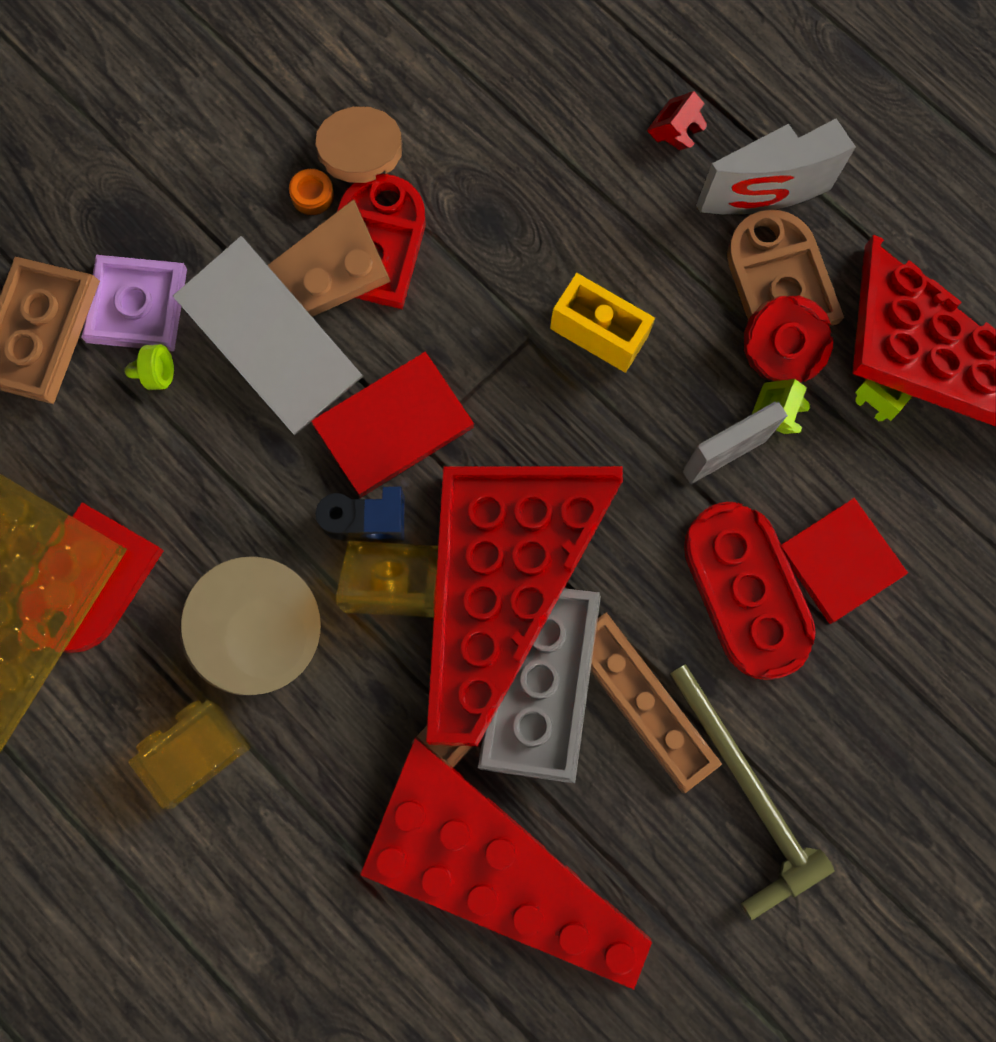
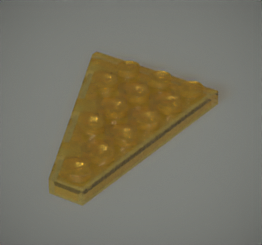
(47, 585)

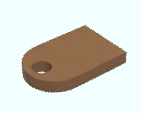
(780, 267)

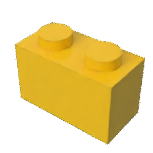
(601, 322)

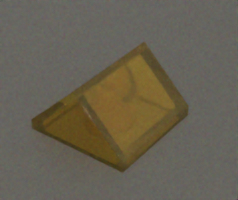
(388, 579)

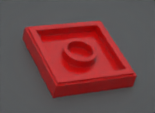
(842, 561)

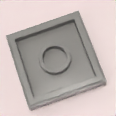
(734, 442)

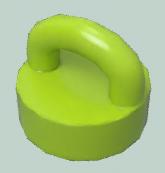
(152, 367)

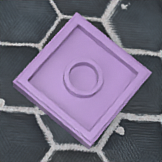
(134, 302)

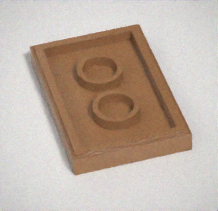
(40, 326)

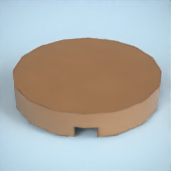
(359, 144)

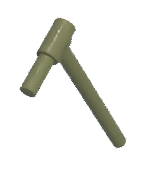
(802, 866)

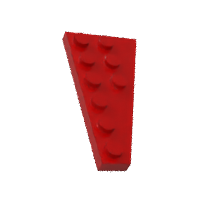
(478, 863)

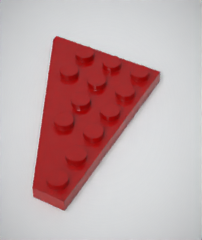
(920, 340)
(500, 569)

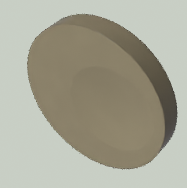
(250, 626)

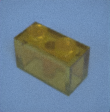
(188, 753)

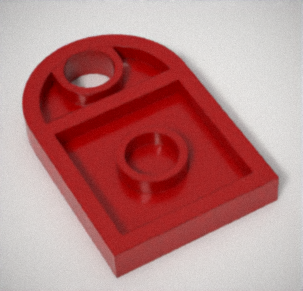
(394, 230)
(121, 585)

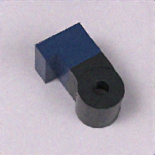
(363, 518)

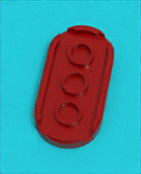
(749, 591)

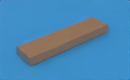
(650, 708)

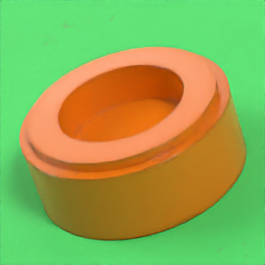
(311, 191)

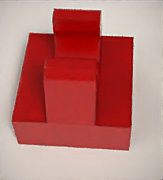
(675, 118)

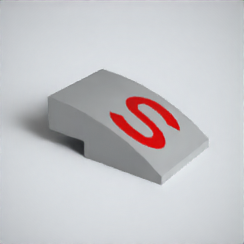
(776, 171)

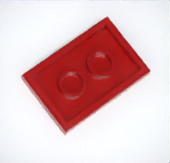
(392, 424)

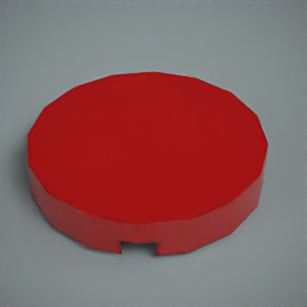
(788, 339)

